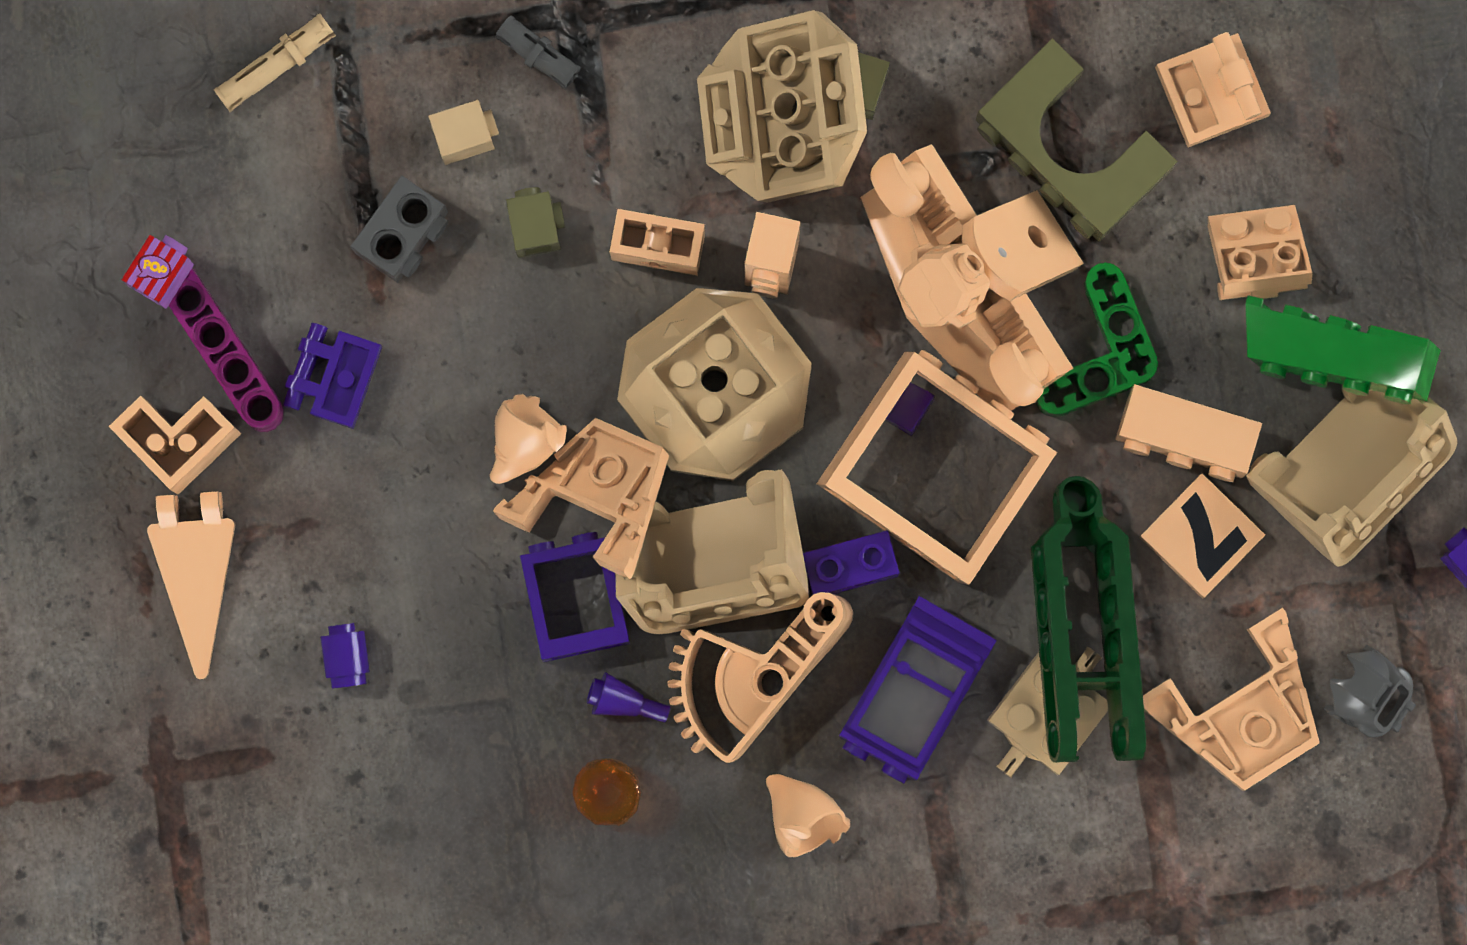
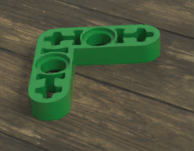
(1113, 363)

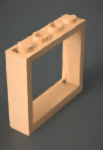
(995, 414)

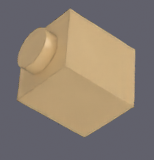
(463, 131)

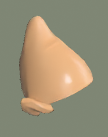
(523, 437)
(803, 815)

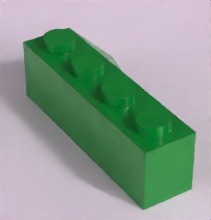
(1339, 353)

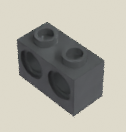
(390, 224)

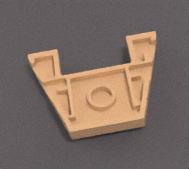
(605, 474)
(1254, 727)

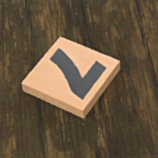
(1202, 536)

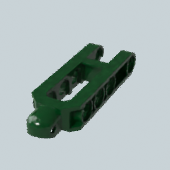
(1082, 524)

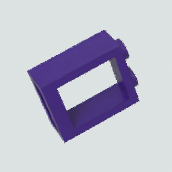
(579, 643)

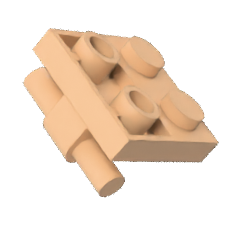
(1213, 89)
(1259, 253)

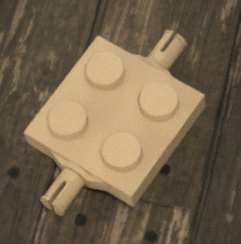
(1023, 720)

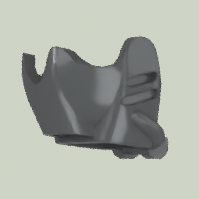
(1365, 694)

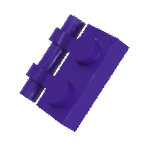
(344, 380)

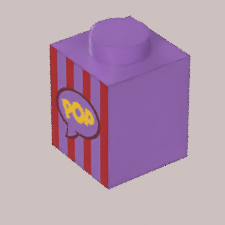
(159, 270)

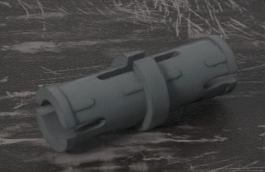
(537, 52)

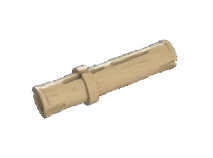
(275, 62)

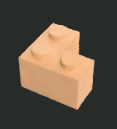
(175, 451)

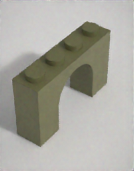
(1093, 199)

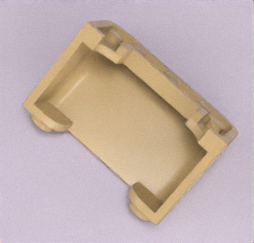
(1355, 470)
(719, 561)

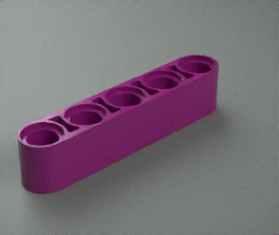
(226, 355)

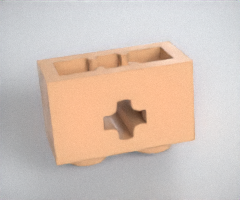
(657, 242)

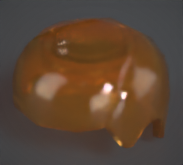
(607, 792)

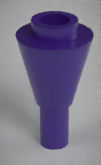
(616, 698)

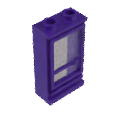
(916, 690)

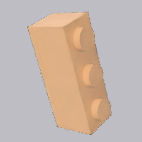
(771, 254)
(1188, 433)

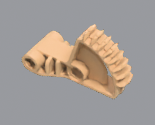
(742, 669)

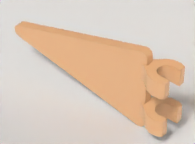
(194, 570)

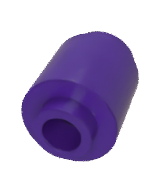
(345, 656)

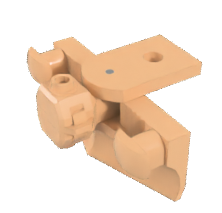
(970, 274)

